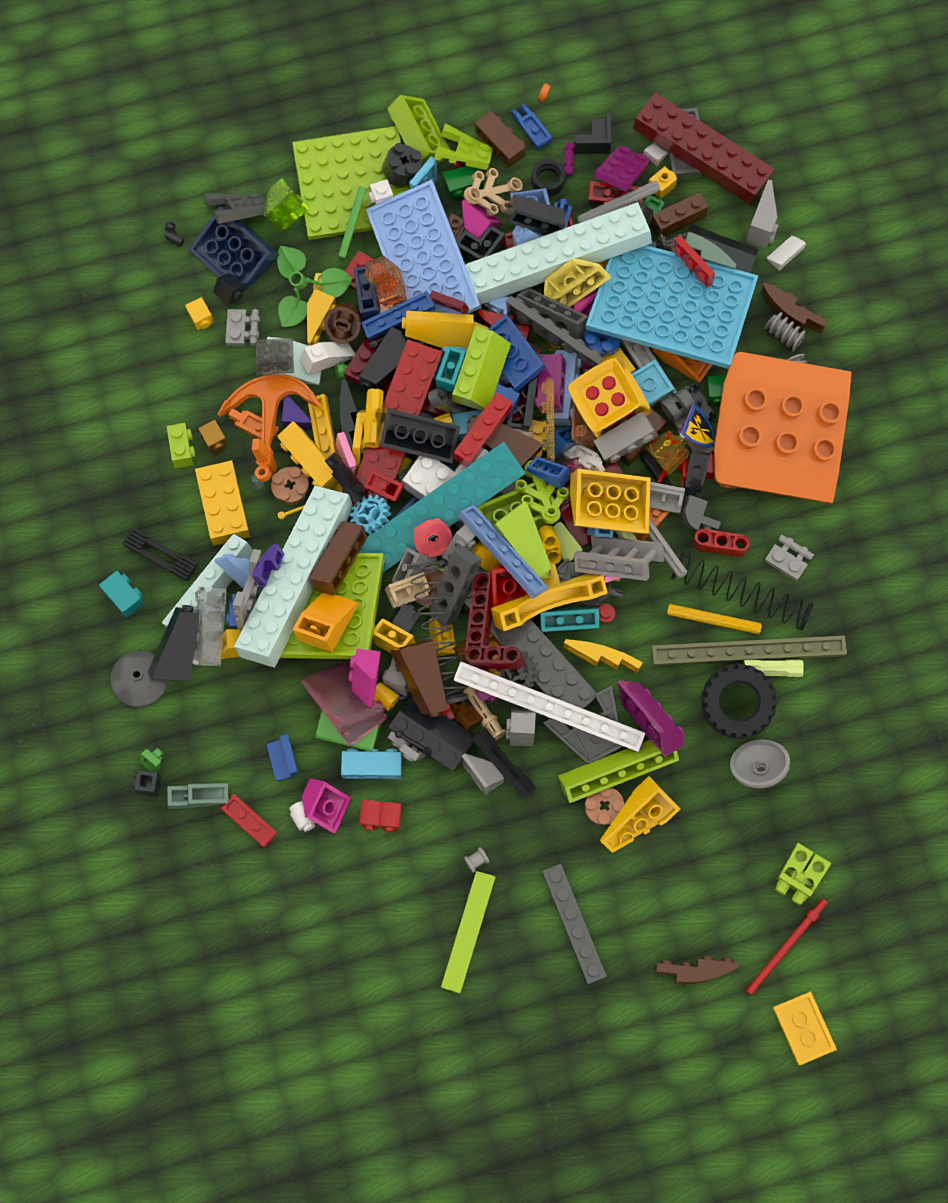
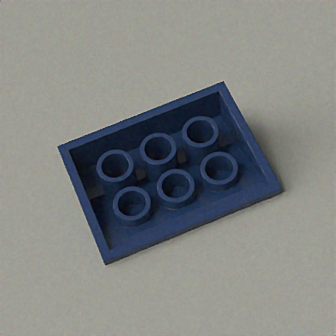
(234, 250)

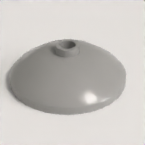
(760, 763)

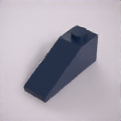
(366, 295)

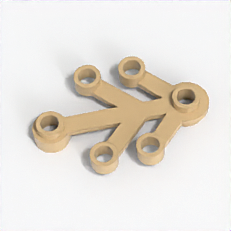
(475, 196)

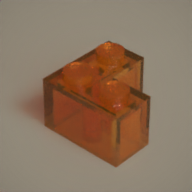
(387, 280)

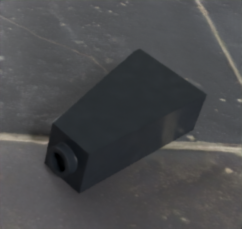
(384, 361)
(177, 647)

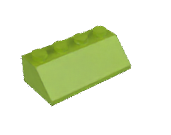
(417, 126)
(481, 369)

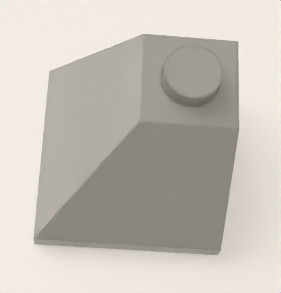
(483, 773)

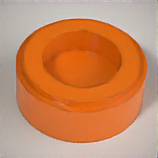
(544, 92)

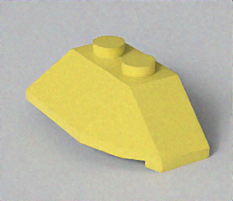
(574, 281)

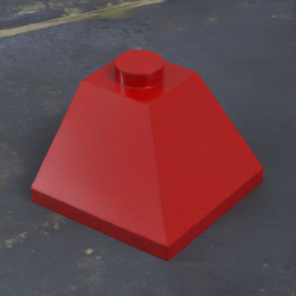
(504, 586)

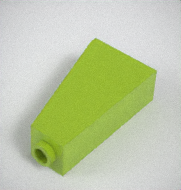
(522, 534)

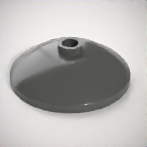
(136, 691)

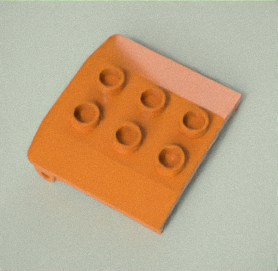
(781, 427)

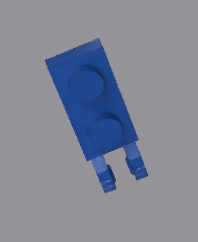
(532, 127)

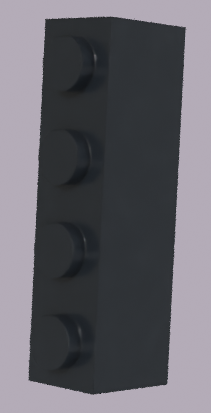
(418, 435)
(439, 733)

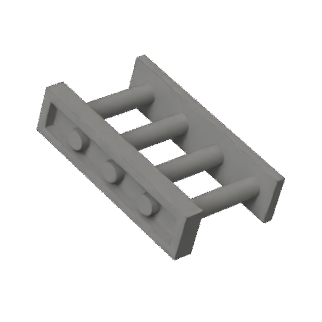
(619, 557)

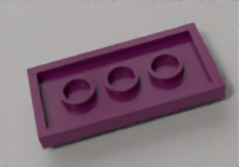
(622, 168)

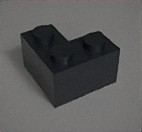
(474, 248)

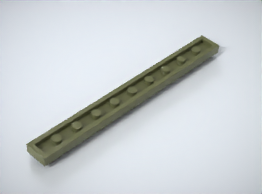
(749, 650)

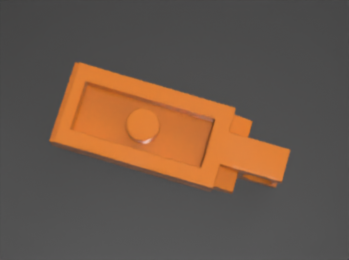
(249, 423)

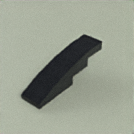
(347, 412)

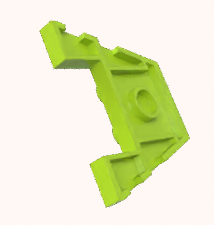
(468, 150)

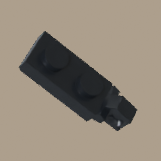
(696, 472)
(346, 478)

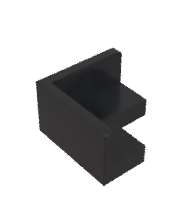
(599, 141)

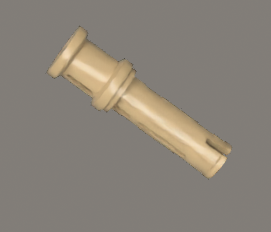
(489, 721)

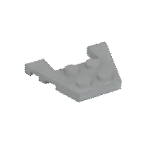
(246, 600)

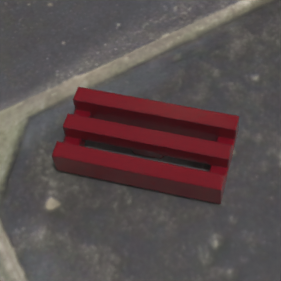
(449, 302)

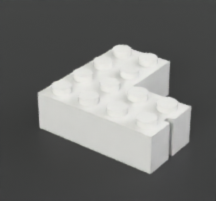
(429, 474)

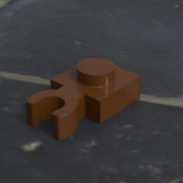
(467, 716)

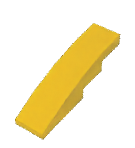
(595, 653)

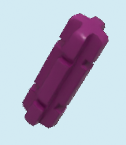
(568, 158)

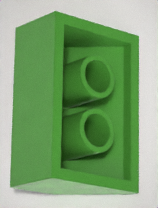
(328, 732)

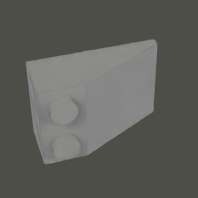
(763, 224)

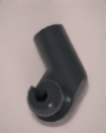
(170, 234)

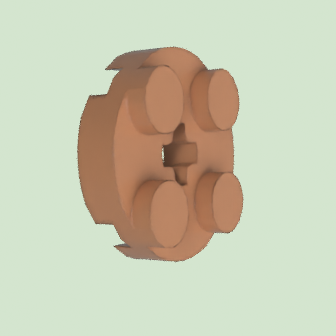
(292, 475)
(593, 805)

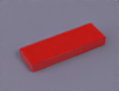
(249, 820)

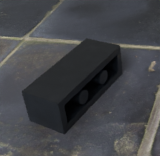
(535, 215)

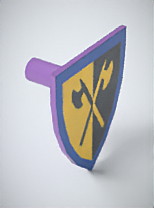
(698, 428)

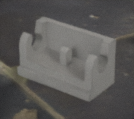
(666, 497)

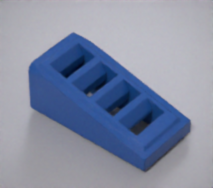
(558, 479)

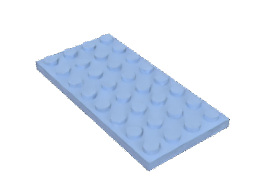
(421, 243)

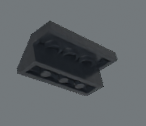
(740, 253)

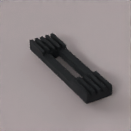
(136, 542)
(487, 744)

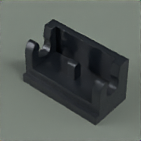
(700, 401)

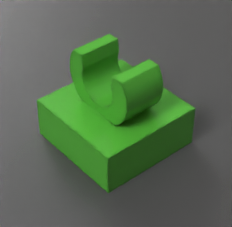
(151, 760)

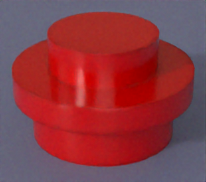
(606, 613)

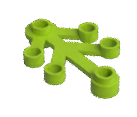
(542, 495)

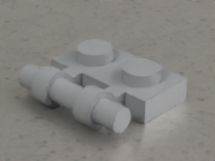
(236, 327)
(786, 562)

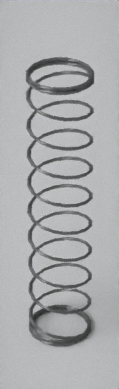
(456, 698)

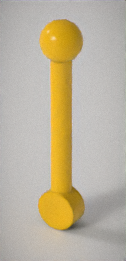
(281, 515)

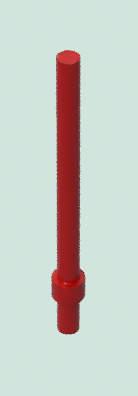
(811, 917)

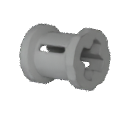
(476, 859)

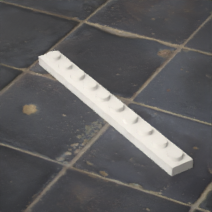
(549, 706)

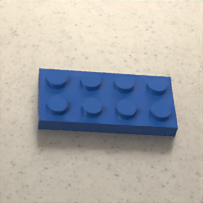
(522, 361)

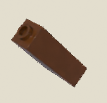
(522, 446)
(422, 675)

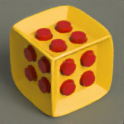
(607, 396)

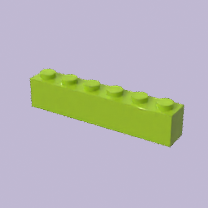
(613, 770)

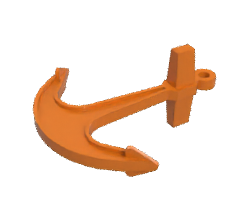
(271, 391)

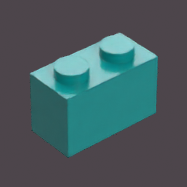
(450, 369)
(121, 593)

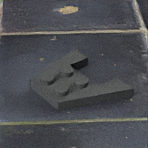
(239, 206)
(585, 744)

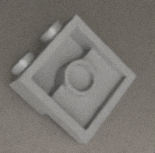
(461, 539)

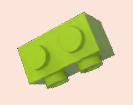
(179, 441)

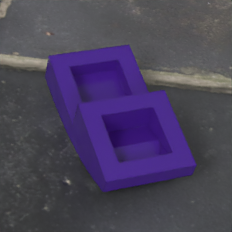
(269, 561)

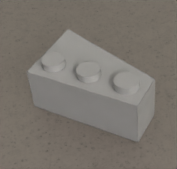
(626, 437)
(521, 727)

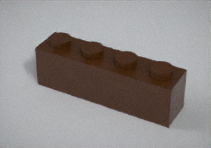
(338, 558)

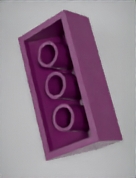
(651, 717)

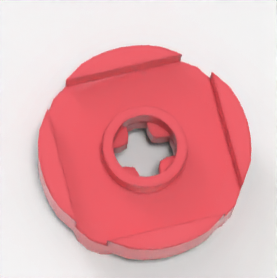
(430, 528)

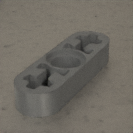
(443, 400)

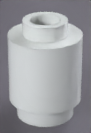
(298, 816)

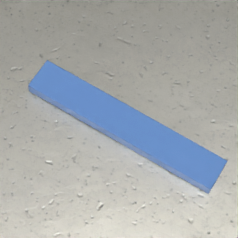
(503, 551)

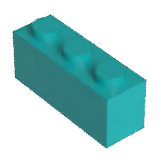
(569, 619)

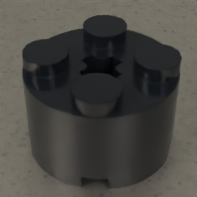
(401, 164)

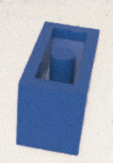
(562, 441)

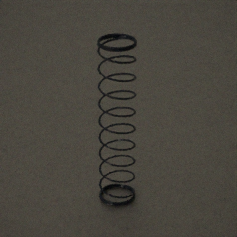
(806, 615)

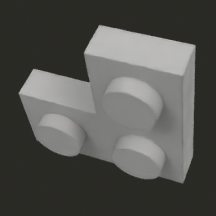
(409, 751)

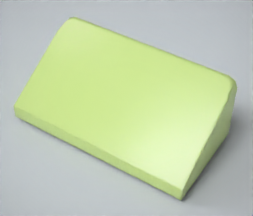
(567, 543)

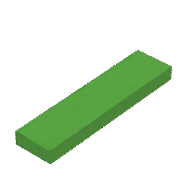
(352, 223)

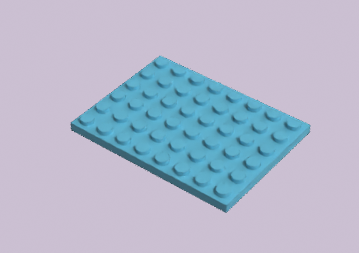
(666, 307)

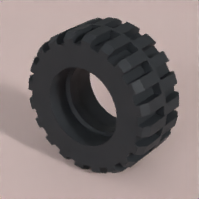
(765, 701)

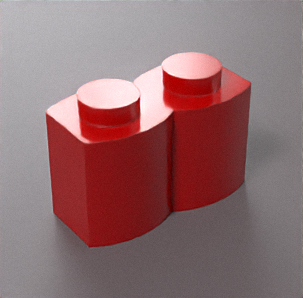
(380, 815)

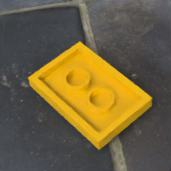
(804, 1028)

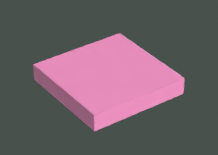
(344, 451)

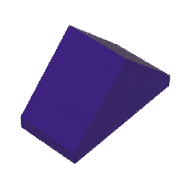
(292, 413)

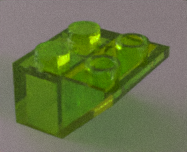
(283, 205)

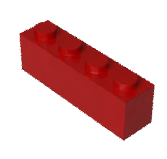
(483, 430)

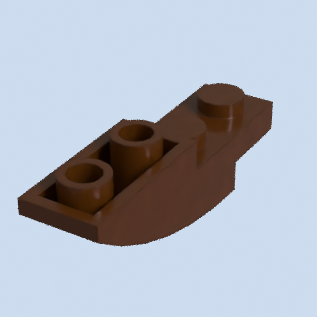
(786, 303)
(705, 970)

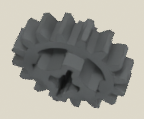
(526, 672)

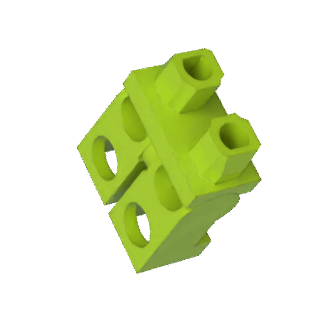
(796, 878)

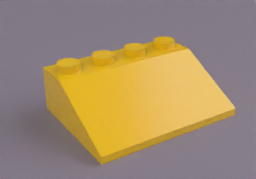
(610, 501)

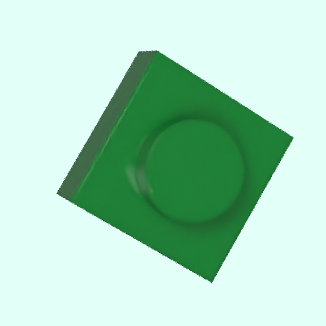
(654, 204)

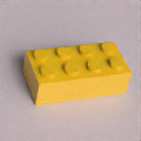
(222, 502)

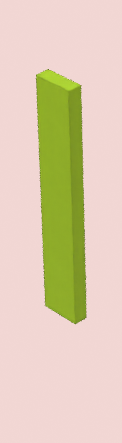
(468, 932)

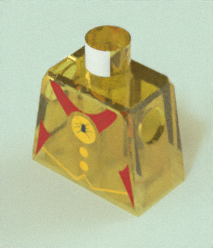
(668, 450)

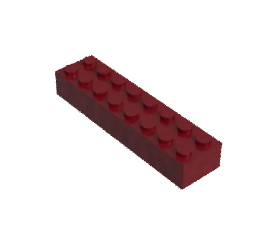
(703, 148)

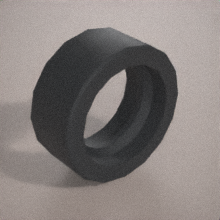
(548, 165)

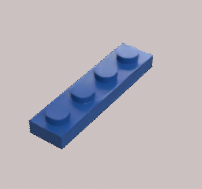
(392, 317)

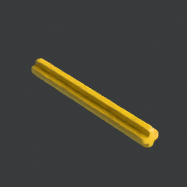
(715, 619)

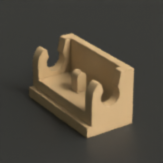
(404, 592)

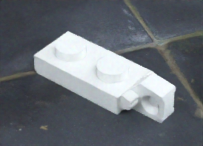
(587, 457)

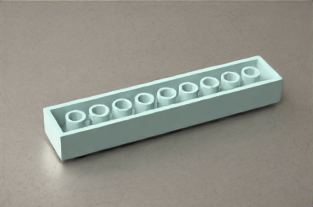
(535, 260)
(290, 587)

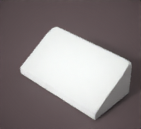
(786, 252)

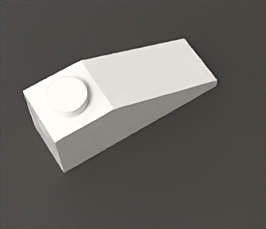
(325, 355)

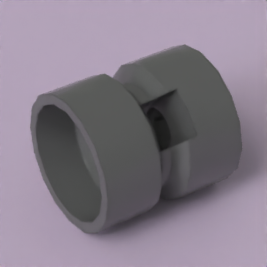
(682, 400)

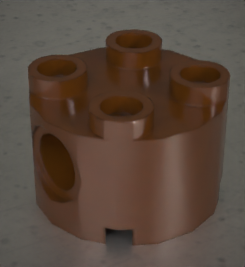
(343, 323)

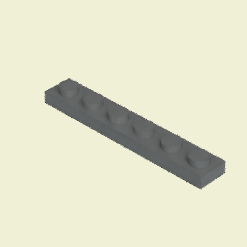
(574, 924)

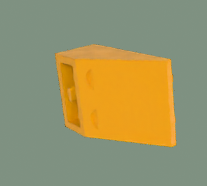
(324, 621)

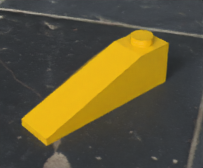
(642, 811)

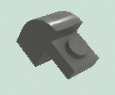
(693, 512)

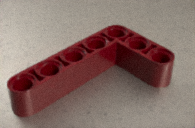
(483, 629)

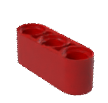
(713, 547)

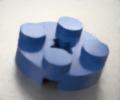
(606, 347)

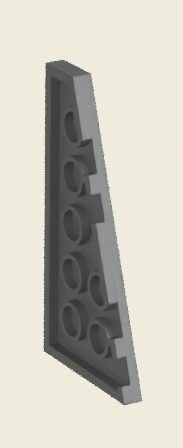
(547, 330)

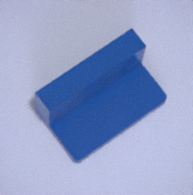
(282, 758)

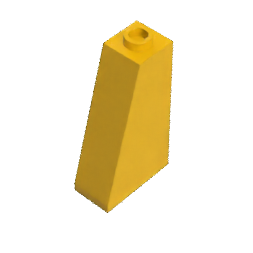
(439, 328)

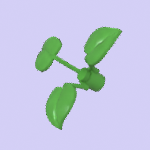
(290, 262)

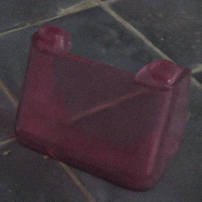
(345, 710)

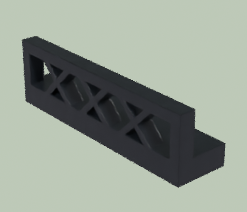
(528, 406)

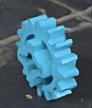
(371, 513)

